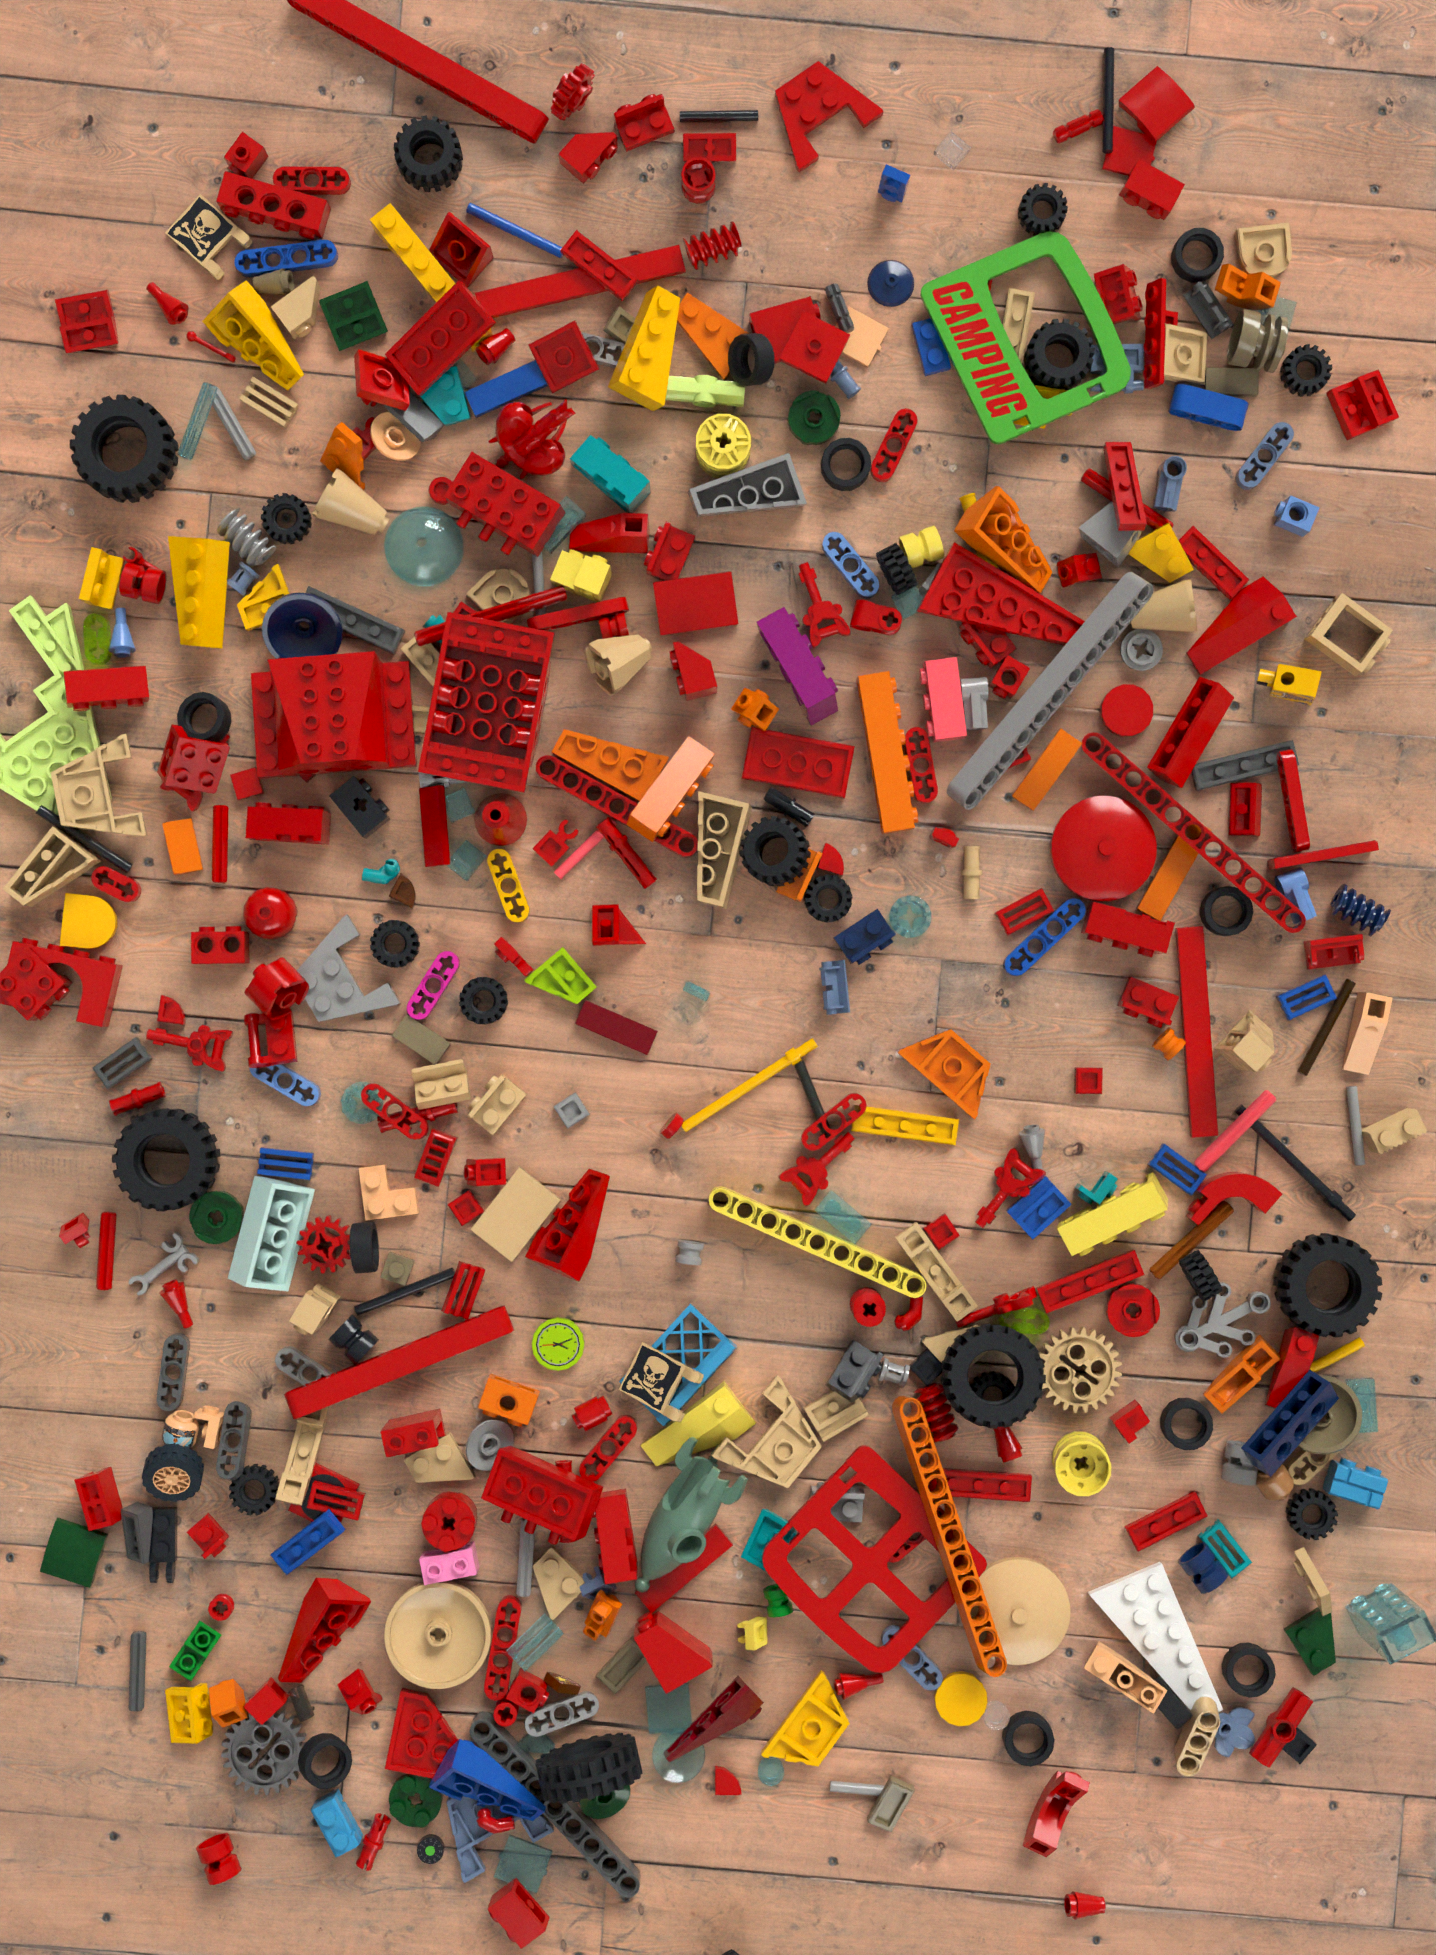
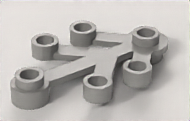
(1218, 1323)

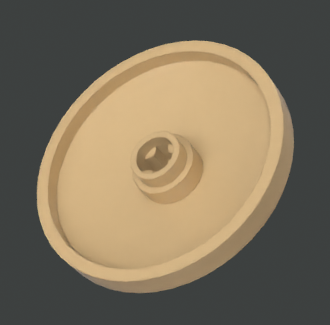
(1026, 1608)
(438, 1634)

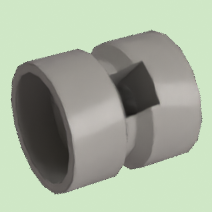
(1238, 1467)

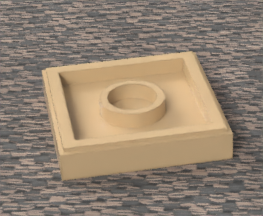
(1185, 355)

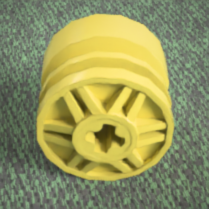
(728, 460)
(1081, 1478)

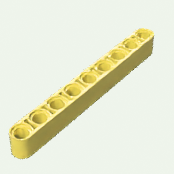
(826, 1252)

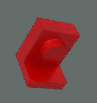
(485, 1172)
(208, 1536)

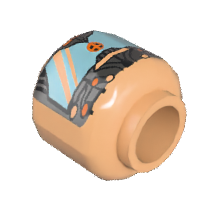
(180, 1429)

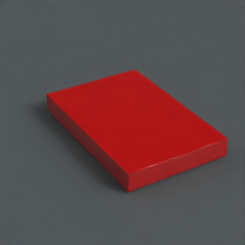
(695, 603)

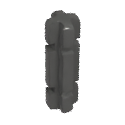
(839, 308)

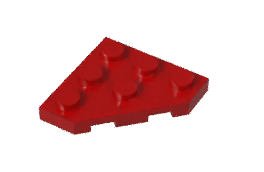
(418, 1736)

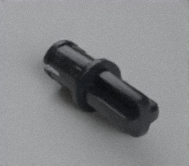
(789, 806)

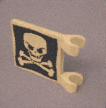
(204, 232)
(655, 1378)

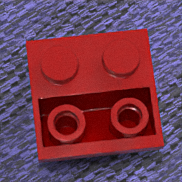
(695, 672)

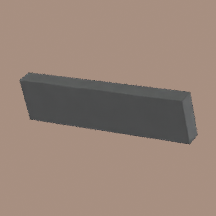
(364, 625)
(1239, 766)

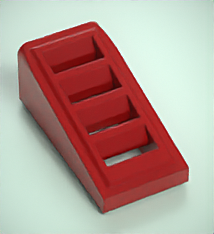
(441, 1136)

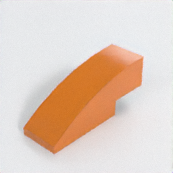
(1046, 769)
(1241, 1374)

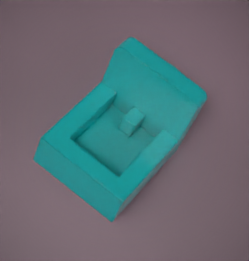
(1103, 1188)

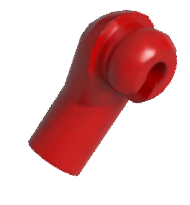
(912, 1317)
(494, 1825)

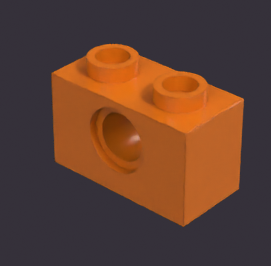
(524, 1397)

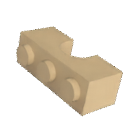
(314, 1309)

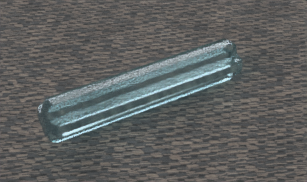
(197, 420)

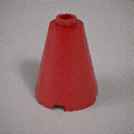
(509, 825)

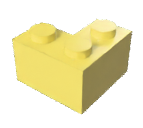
(582, 576)

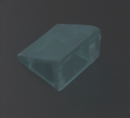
(466, 860)

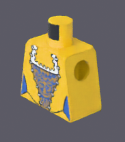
(1302, 683)

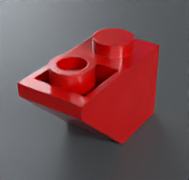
(587, 152)

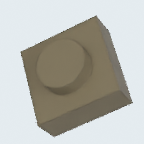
(619, 325)
(397, 1268)

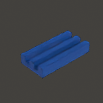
(1286, 1006)
(1159, 1156)
(308, 1166)

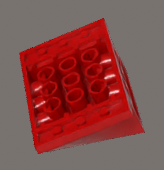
(487, 702)
(333, 715)

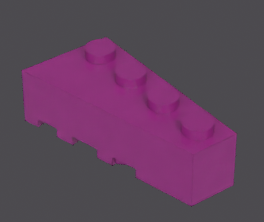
(799, 665)

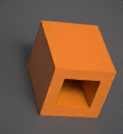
(227, 1703)

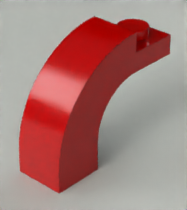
(1232, 1184)
(1051, 1811)

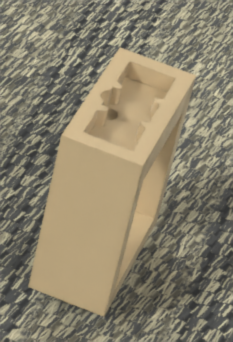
(1317, 639)

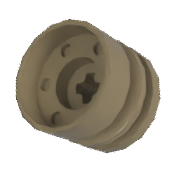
(1259, 341)

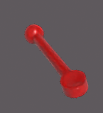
(191, 336)

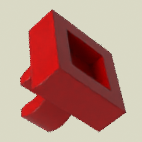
(76, 1230)

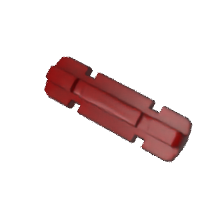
(1078, 126)

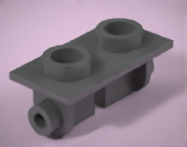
(1208, 309)

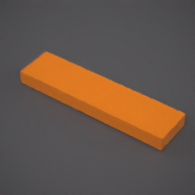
(1169, 875)

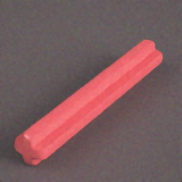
(1235, 1131)

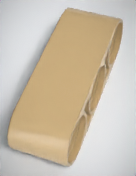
(1198, 1747)

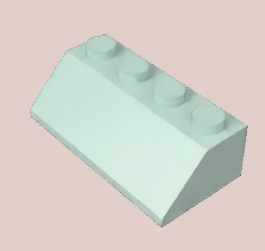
(269, 1234)

